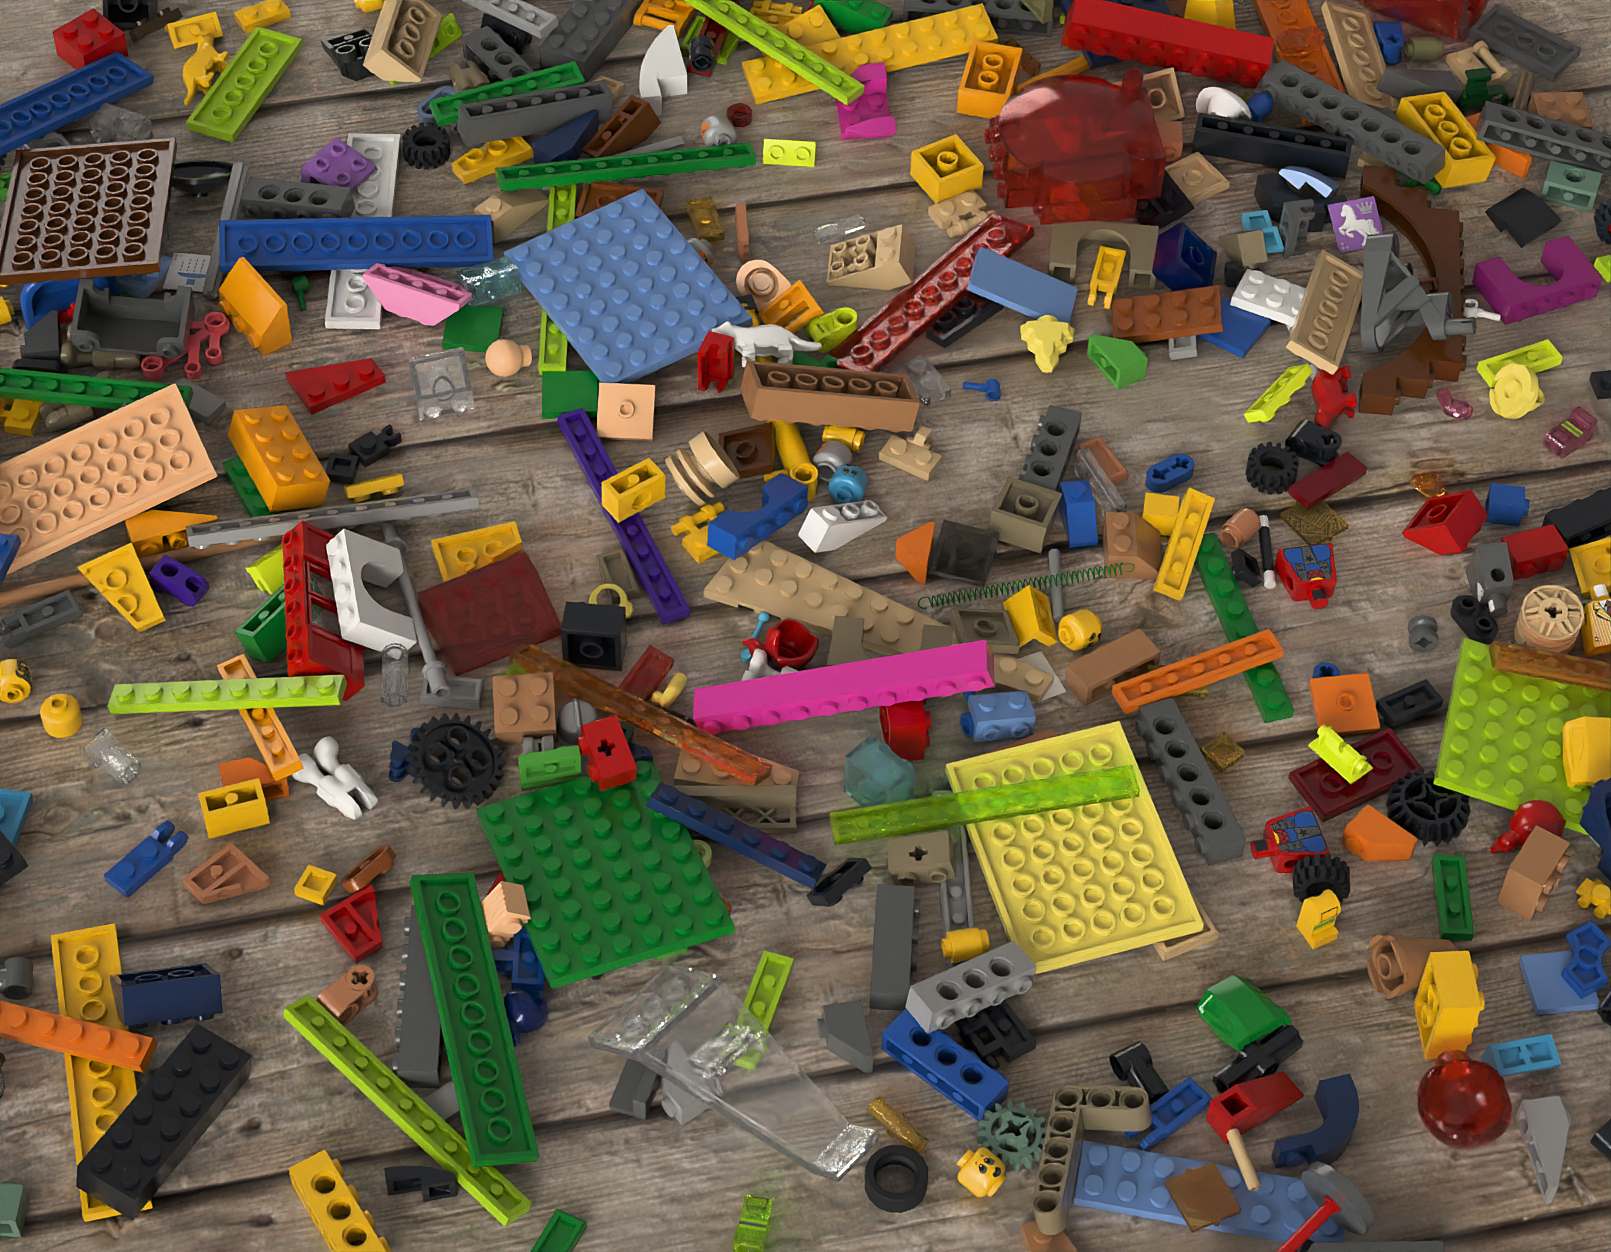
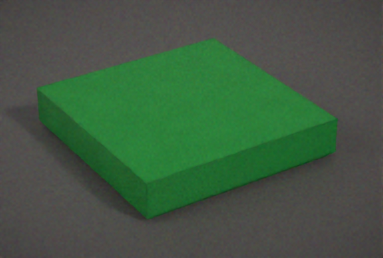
(473, 328)
(569, 392)

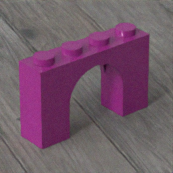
(1517, 300)

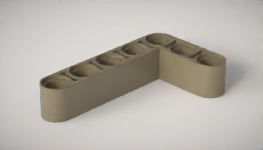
(1071, 1113)

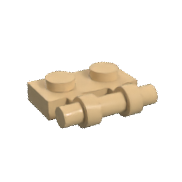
(959, 213)

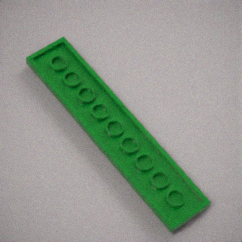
(473, 1020)

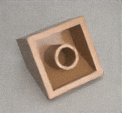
(1131, 540)

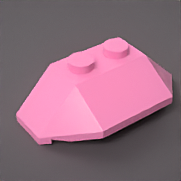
(415, 293)

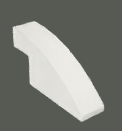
(662, 70)

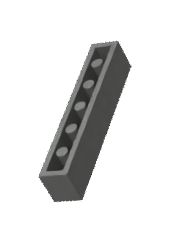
(532, 112)
(420, 1030)

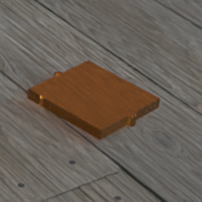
(1202, 1197)

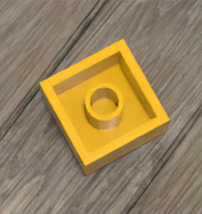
(946, 168)

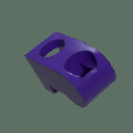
(178, 581)

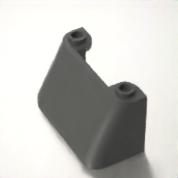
(132, 323)

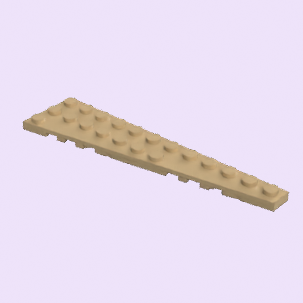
(800, 590)

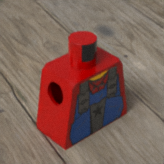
(1308, 573)
(1290, 840)

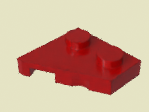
(355, 924)

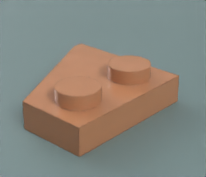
(225, 876)

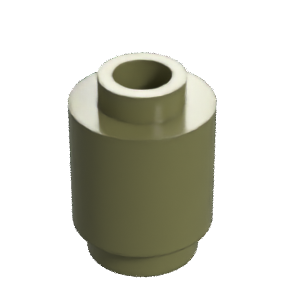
(1423, 48)

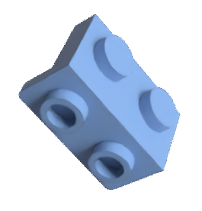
(1001, 716)

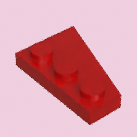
(334, 383)

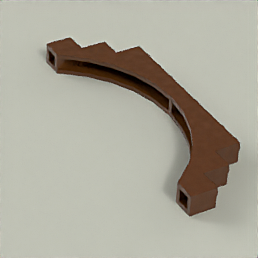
(1437, 240)

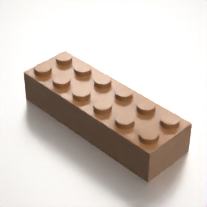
(829, 396)

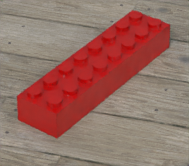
(1167, 42)

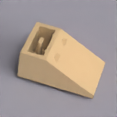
(873, 260)

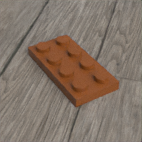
(1168, 315)

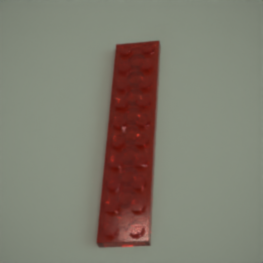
(927, 297)

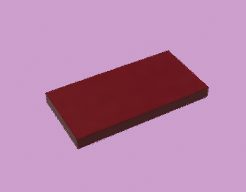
(1333, 795)

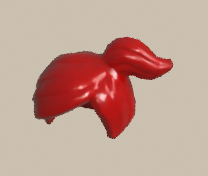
(786, 644)
(1524, 821)

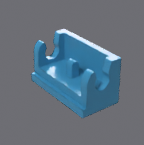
(1523, 1055)

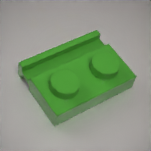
(549, 767)

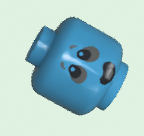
(848, 484)

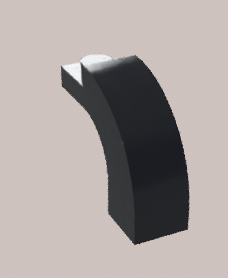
(1273, 191)

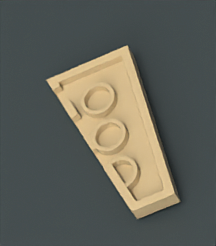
(699, 773)

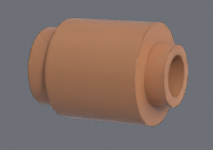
(1240, 528)

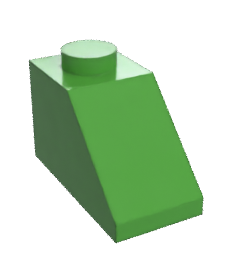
(1117, 359)

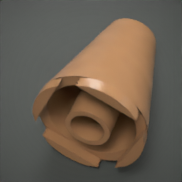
(1401, 961)

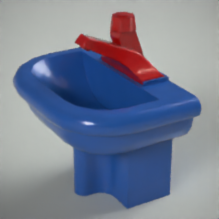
(58, 295)

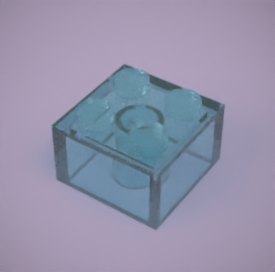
(877, 774)

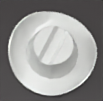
(1222, 103)

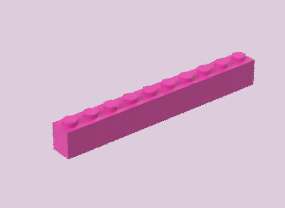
(844, 687)

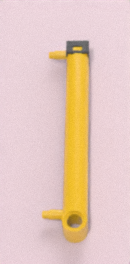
(787, 436)

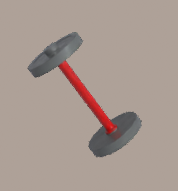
(1336, 1199)

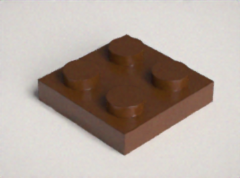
(750, 449)

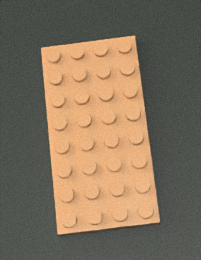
(101, 475)

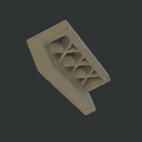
(743, 799)

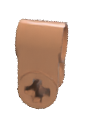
(349, 996)

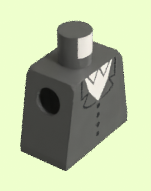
(1491, 576)

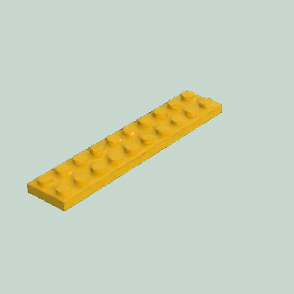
(895, 45)
(95, 1089)

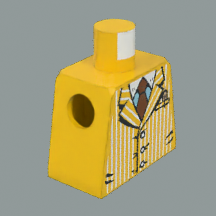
(1597, 622)

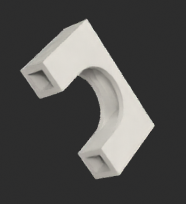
(359, 616)

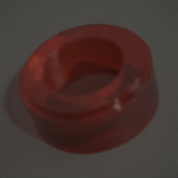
(739, 114)

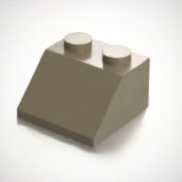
(1024, 514)

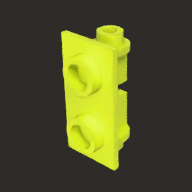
(789, 152)
(1340, 755)

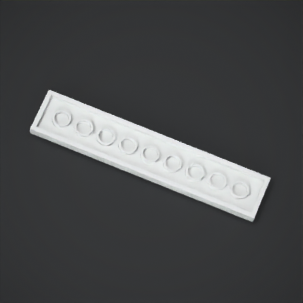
(349, 297)

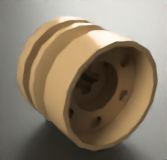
(698, 471)
(1548, 633)

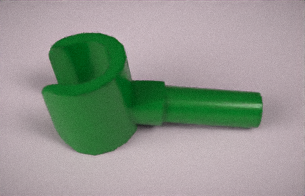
(300, 285)

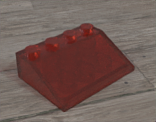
(489, 613)

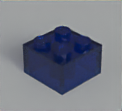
(1183, 259)

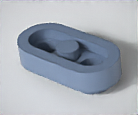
(424, 112)

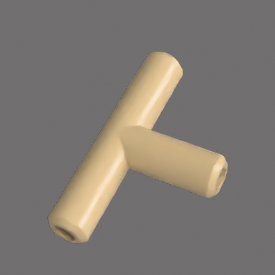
(1246, 1164)

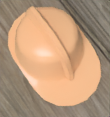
(761, 281)

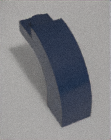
(1340, 1110)

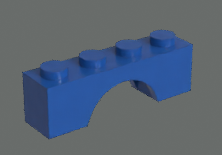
(738, 532)

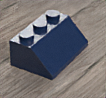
(167, 995)

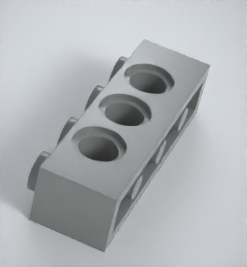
(970, 987)

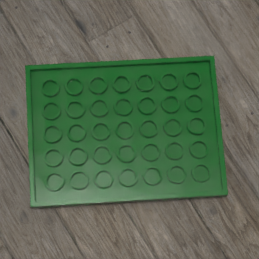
(603, 876)

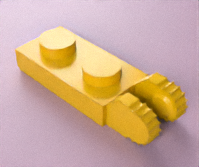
(1106, 274)

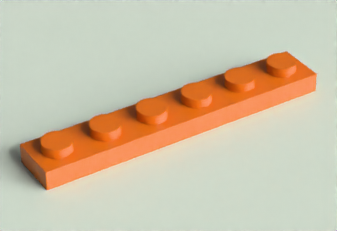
(1197, 671)
(76, 1037)

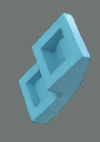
(1261, 220)

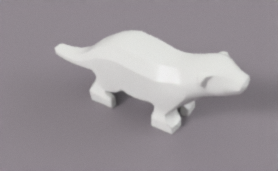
(765, 341)

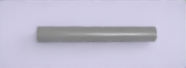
(1056, 592)

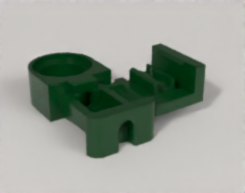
(1478, 93)

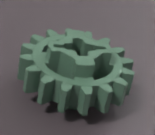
(1013, 1134)

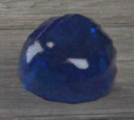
(525, 1011)

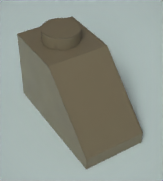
(1245, 247)

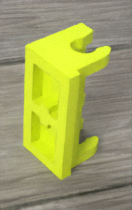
(268, 570)

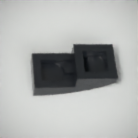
(433, 1182)

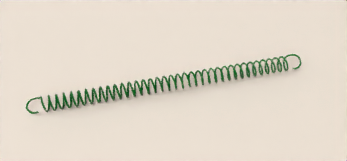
(1023, 585)

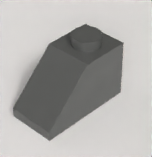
(43, 339)
(847, 1033)

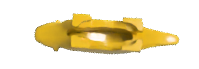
(202, 66)

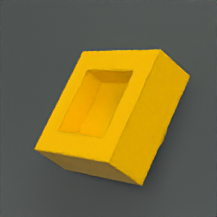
(315, 884)

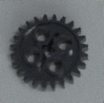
(438, 776)

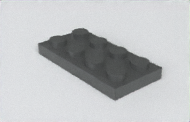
(1524, 42)

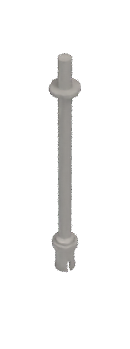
(434, 670)

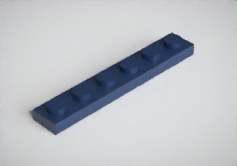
(736, 835)

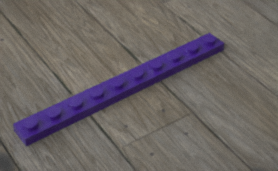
(632, 531)

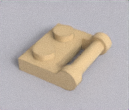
(1467, 60)

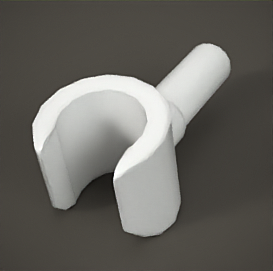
(1471, 310)

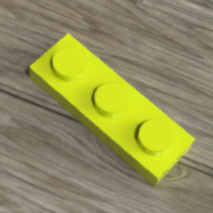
(1535, 356)
(1278, 393)

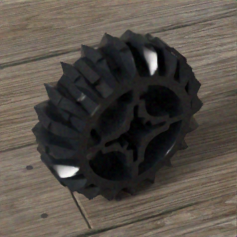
(1429, 805)

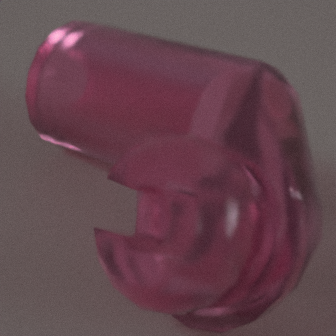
(1453, 407)

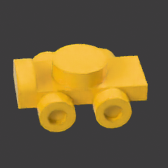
(1597, 894)

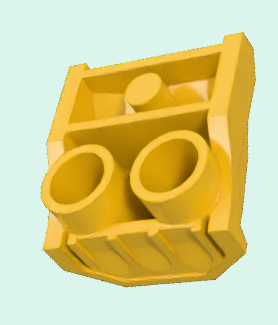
(1587, 750)

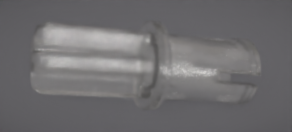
(839, 228)

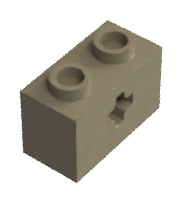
(921, 858)

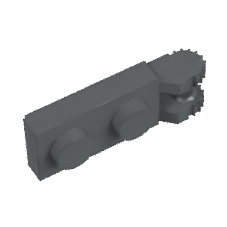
(39, 618)

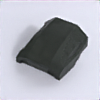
(350, 52)

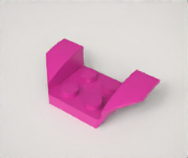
(869, 113)

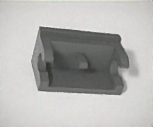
(1294, 226)

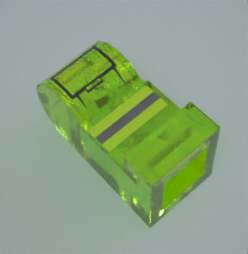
(753, 1224)

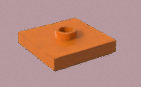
(1345, 703)

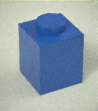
(1506, 504)

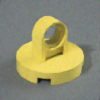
(1515, 391)

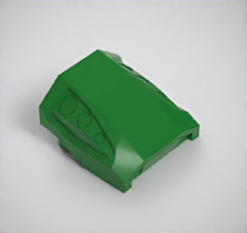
(1240, 1012)

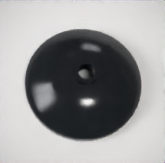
(201, 176)

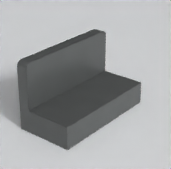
(635, 1090)

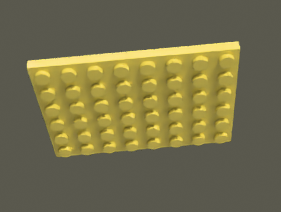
(1082, 875)

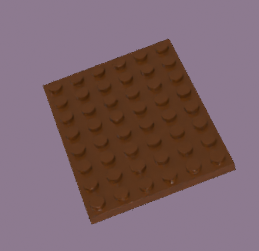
(87, 211)

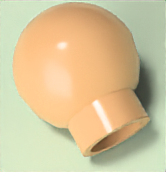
(507, 357)

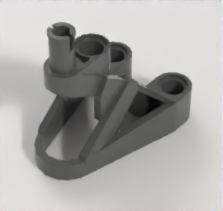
(1403, 291)

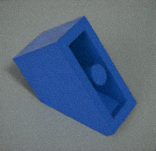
(1078, 513)

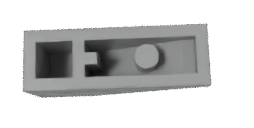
(1545, 1131)

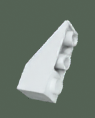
(835, 525)

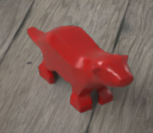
(1329, 397)

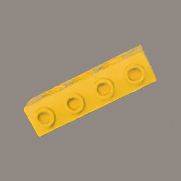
(320, 1173)

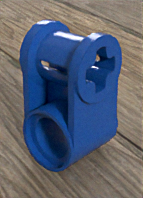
(1390, 41)

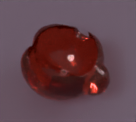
(1463, 1101)

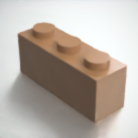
(1110, 664)

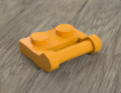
(672, 10)
(789, 305)

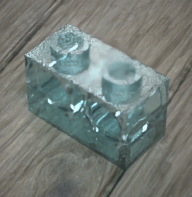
(490, 280)

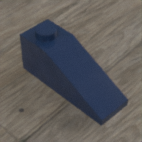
(566, 141)

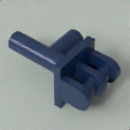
(398, 764)

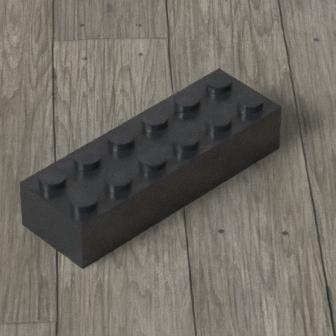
(163, 1122)

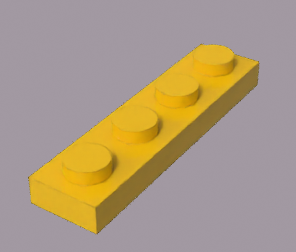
(1184, 544)

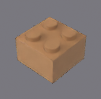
(1561, 106)
(524, 707)
(1534, 873)

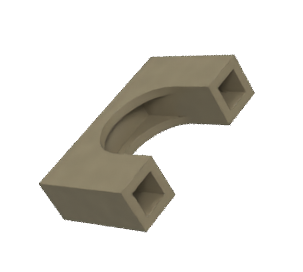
(1073, 239)
(849, 635)

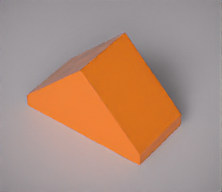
(915, 550)

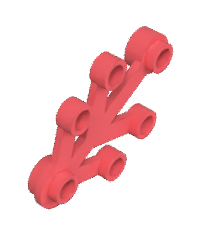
(213, 326)

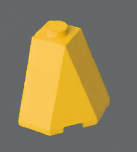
(1211, 12)

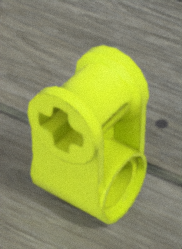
(833, 328)

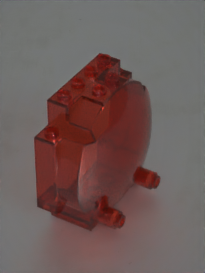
(1077, 148)

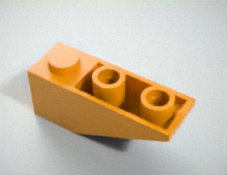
(162, 531)

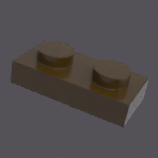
(146, 27)

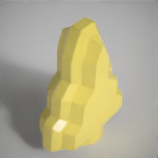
(1047, 340)

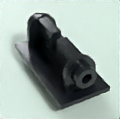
(510, 34)

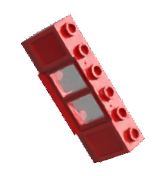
(311, 612)

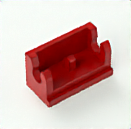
(715, 361)

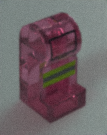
(1571, 433)

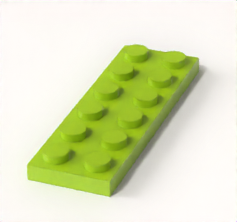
(244, 84)

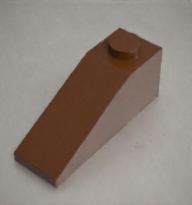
(625, 129)

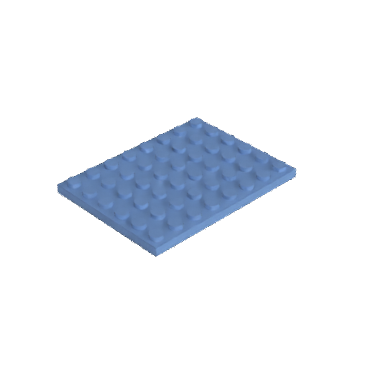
(626, 288)

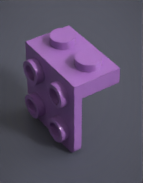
(337, 166)

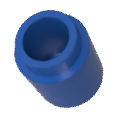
(1260, 106)

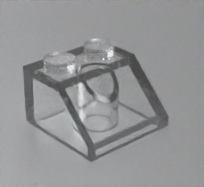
(440, 383)

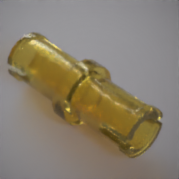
(897, 1124)

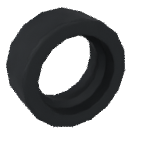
(901, 1156)

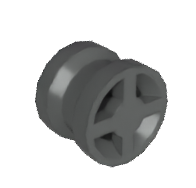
(1423, 633)

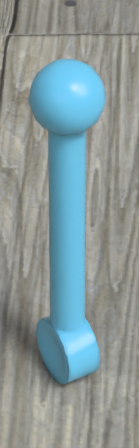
(763, 618)

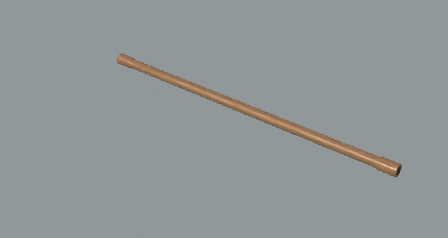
(79, 580)

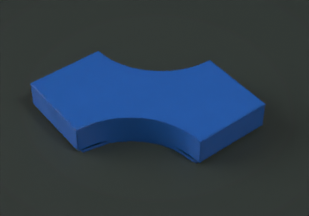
(1586, 970)

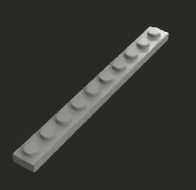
(343, 516)

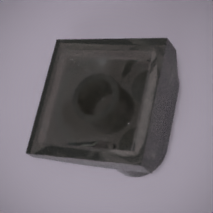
(964, 553)

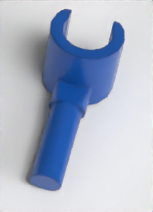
(991, 388)

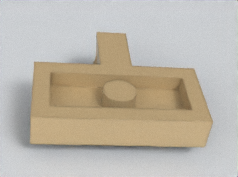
(912, 454)

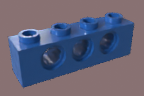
(950, 1080)

